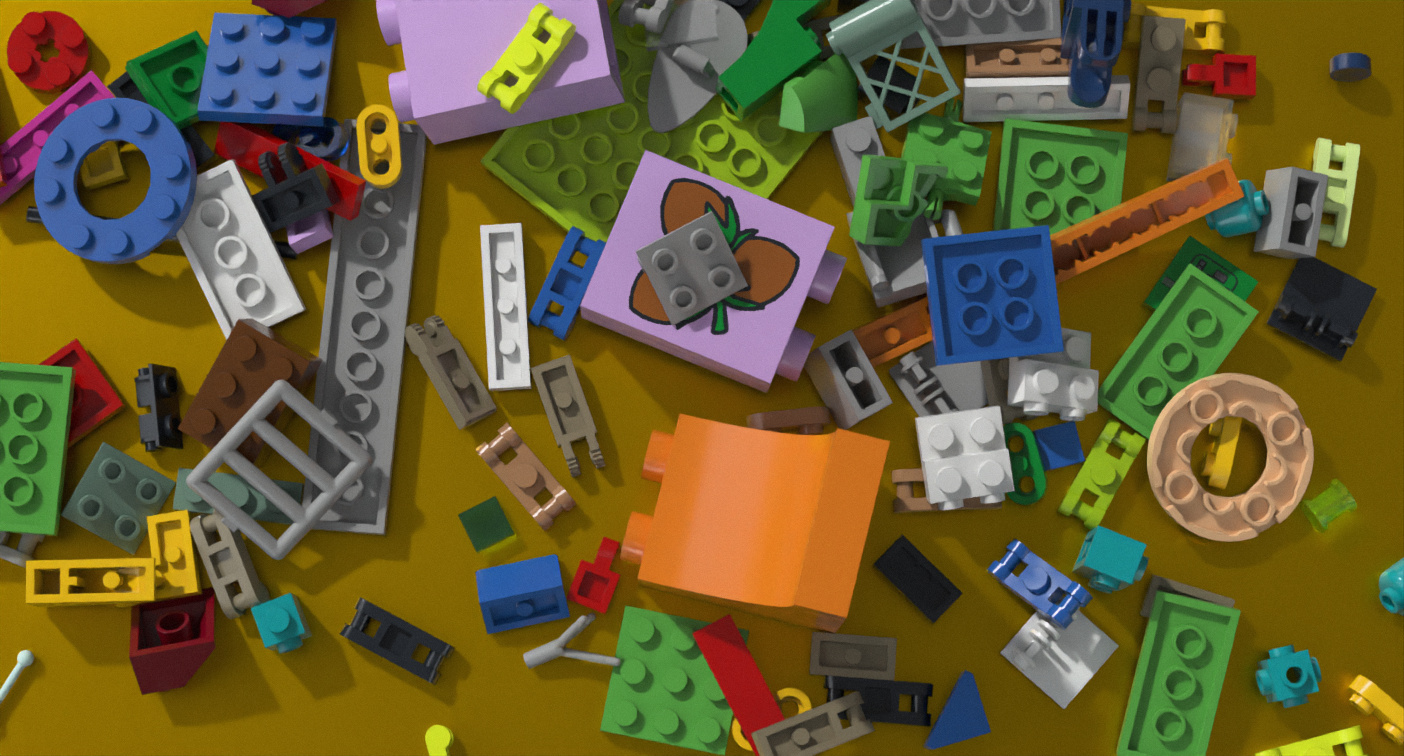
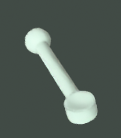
(24, 659)

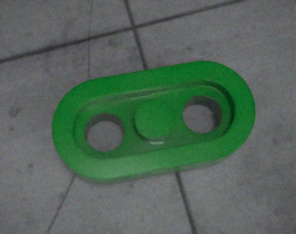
(1024, 464)

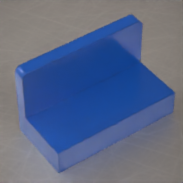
(521, 594)

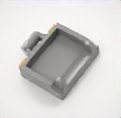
(899, 270)

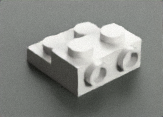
(1056, 380)
(964, 457)

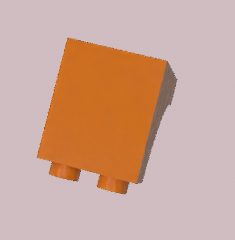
(758, 519)

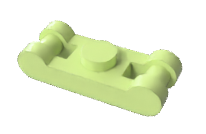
(1339, 187)

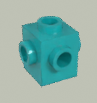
(1273, 680)

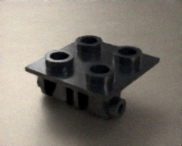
(1322, 307)

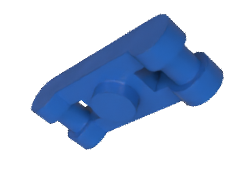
(566, 284)
(1039, 584)

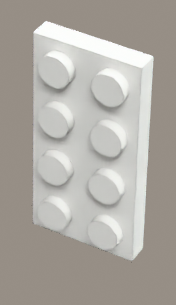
(236, 253)

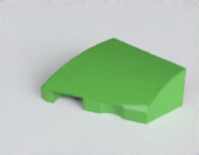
(821, 97)
(891, 197)

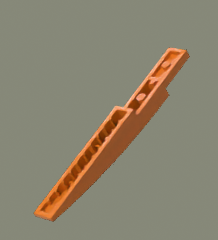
(1077, 249)

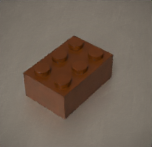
(239, 377)

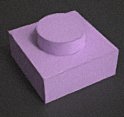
(309, 231)

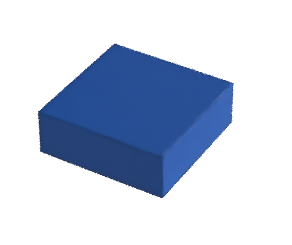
(1059, 446)

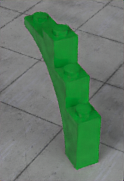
(773, 57)

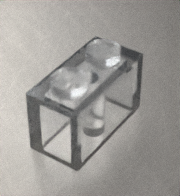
(1200, 134)

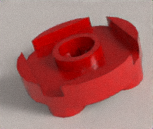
(59, 72)

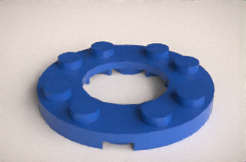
(156, 218)

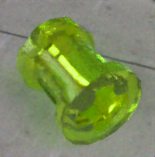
(1328, 505)

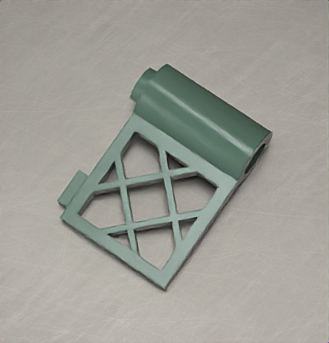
(870, 31)

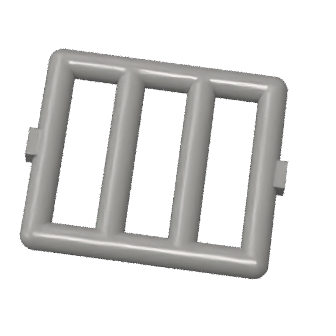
(255, 421)

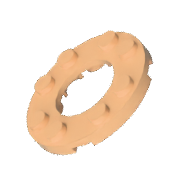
(1287, 462)

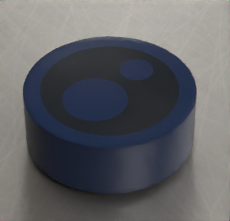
(1350, 67)

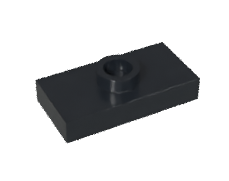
(917, 579)

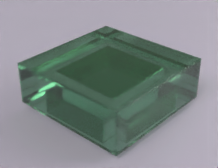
(486, 524)

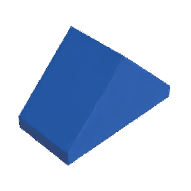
(960, 716)

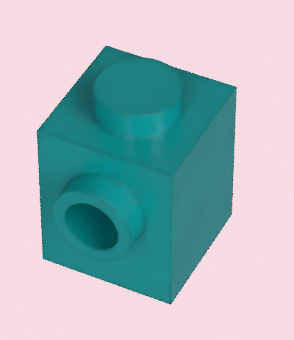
(282, 623)

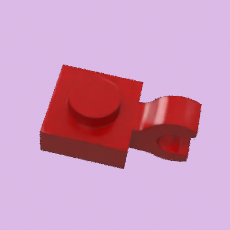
(1228, 75)
(595, 582)

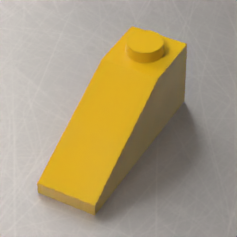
(90, 581)

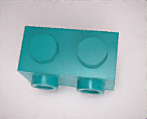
(1110, 560)

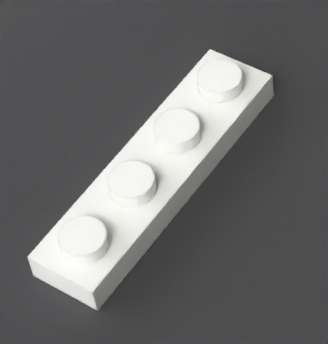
(1037, 100)
(505, 307)

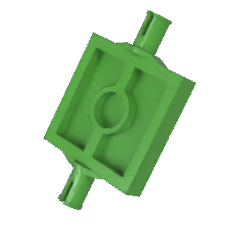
(954, 145)

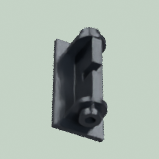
(159, 388)

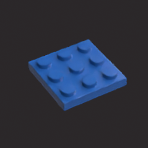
(268, 69)
(992, 295)

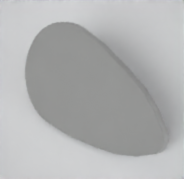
(688, 75)

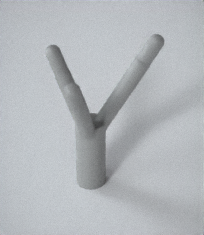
(558, 647)

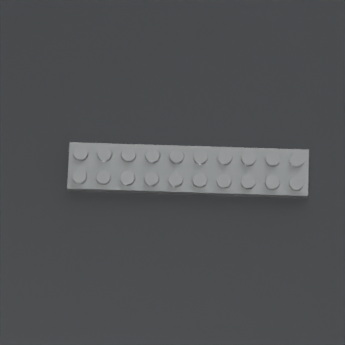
(365, 333)

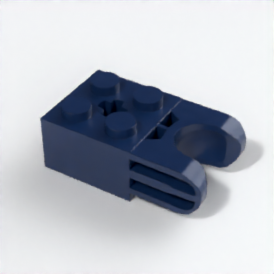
(1092, 44)

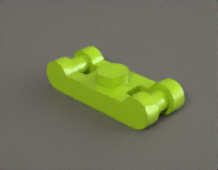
(1101, 474)

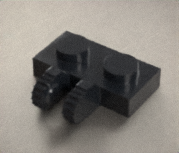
(295, 197)

